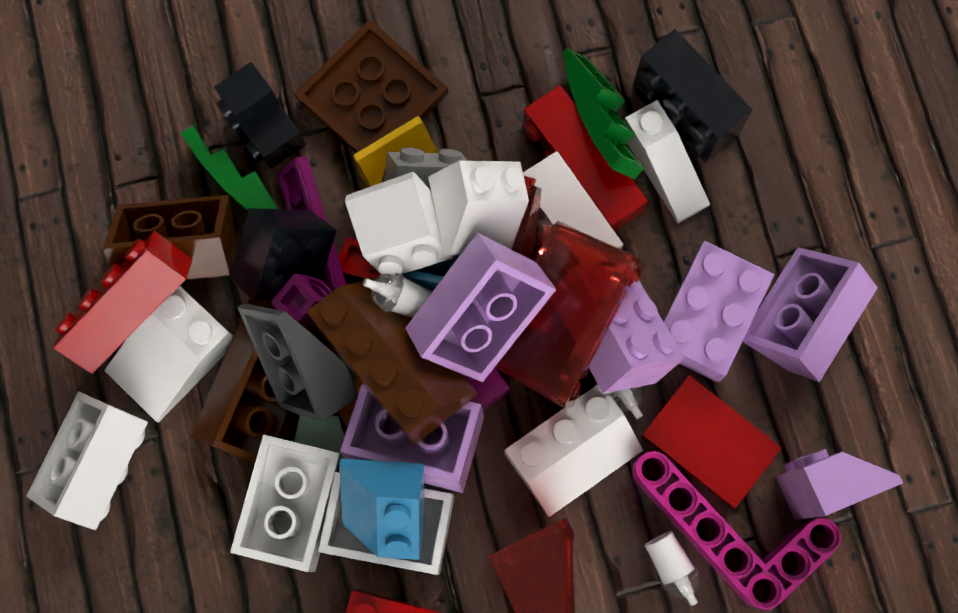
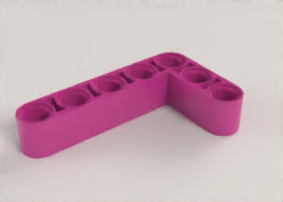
(725, 538)

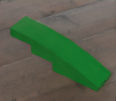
(597, 107)
(245, 191)

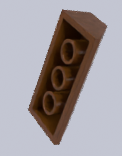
(385, 360)
(242, 401)

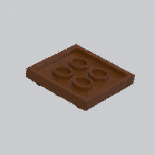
(370, 89)

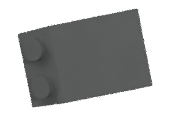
(298, 366)

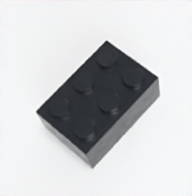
(692, 95)

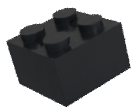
(278, 246)

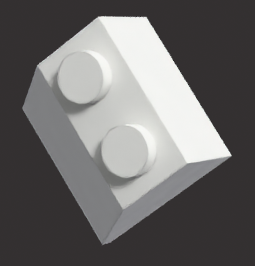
(479, 199)
(397, 225)

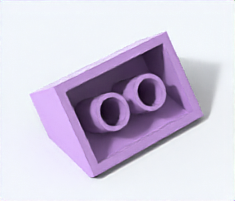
(810, 312)
(827, 483)

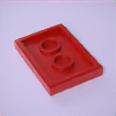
(711, 442)

